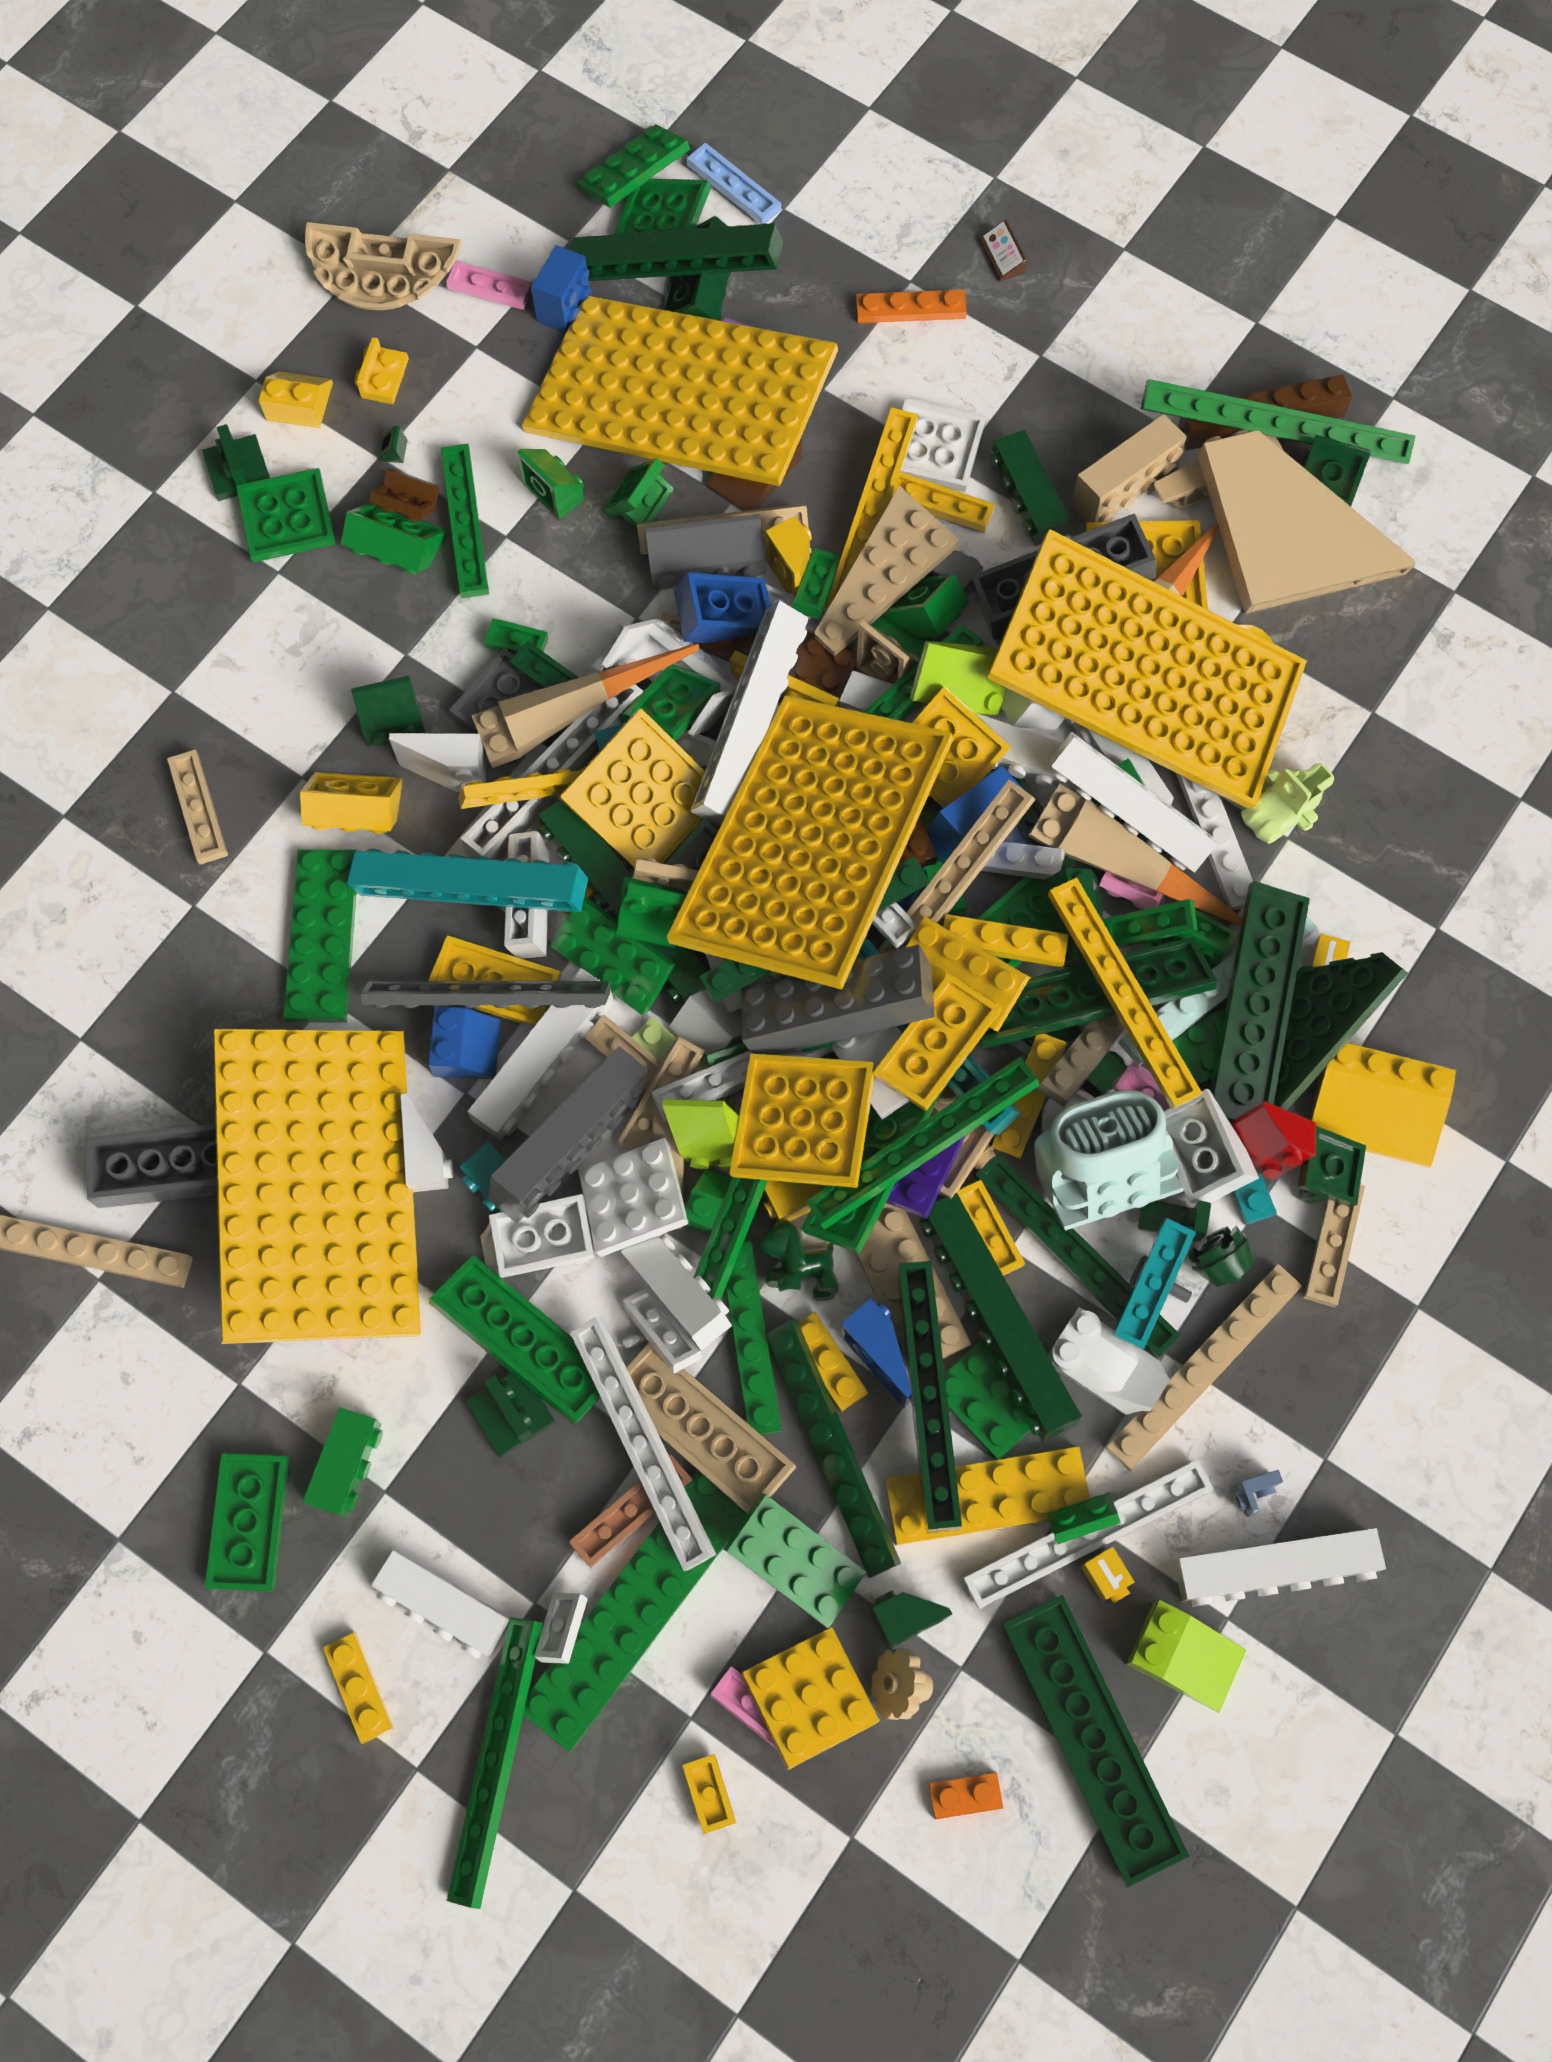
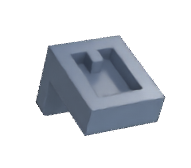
(1261, 1485)

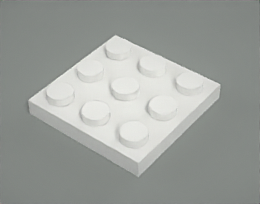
(943, 444)
(632, 1197)

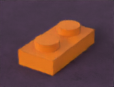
(966, 1796)

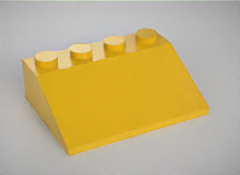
(1384, 1102)

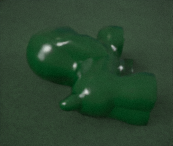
(785, 1244)

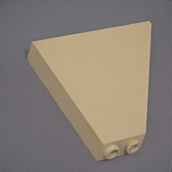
(1286, 528)

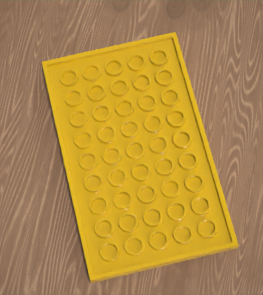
(681, 389)
(1148, 669)
(811, 841)
(313, 1186)

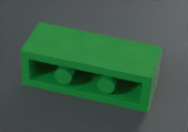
(343, 1463)

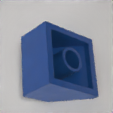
(464, 1044)

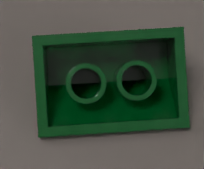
(1091, 887)

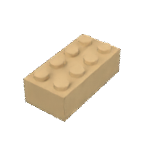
(1128, 471)

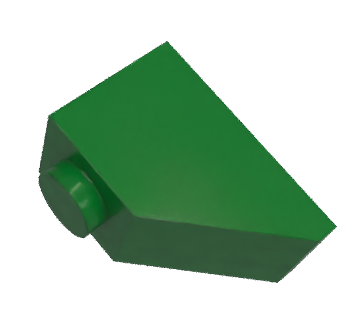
(706, 1201)

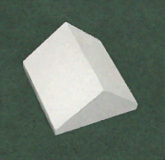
(707, 1024)

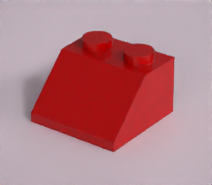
(1275, 1139)

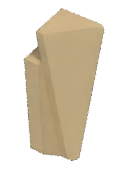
(1187, 485)

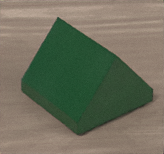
(393, 446)

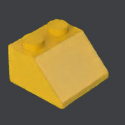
(295, 398)
(788, 552)

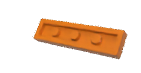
(911, 306)

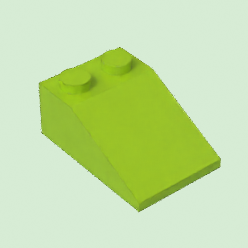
(961, 671)
(702, 1131)
(1186, 1655)

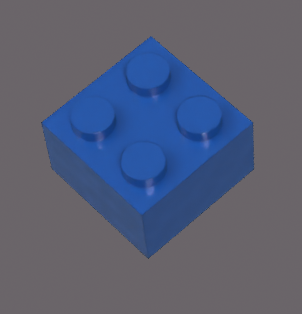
(560, 288)

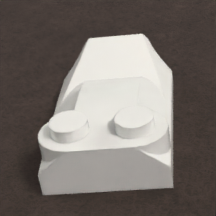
(549, 1238)
(1107, 1366)

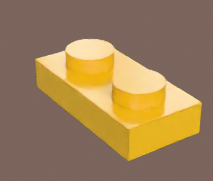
(709, 1794)

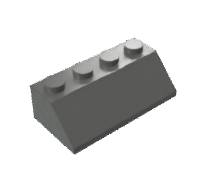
(705, 547)

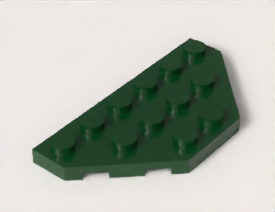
(1326, 1013)

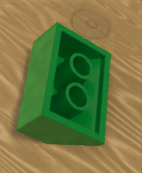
(392, 538)

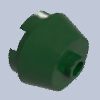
(1223, 1257)

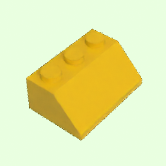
(350, 802)

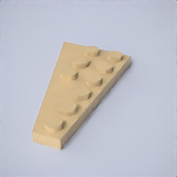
(894, 559)

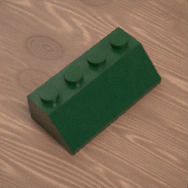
(700, 293)

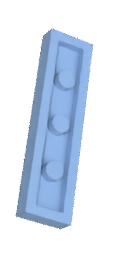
(734, 184)

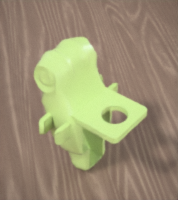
(1287, 801)

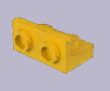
(380, 373)

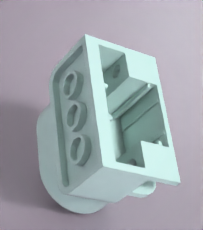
(1106, 1158)

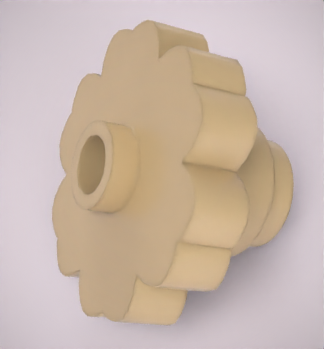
(900, 1684)

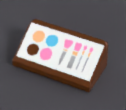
(1004, 251)

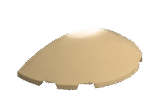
(377, 269)

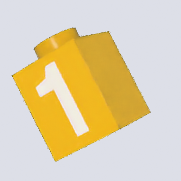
(1328, 949)
(1108, 1576)

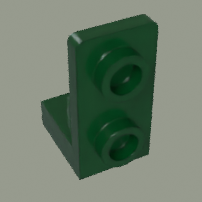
(1194, 1218)

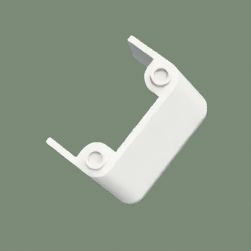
(657, 637)

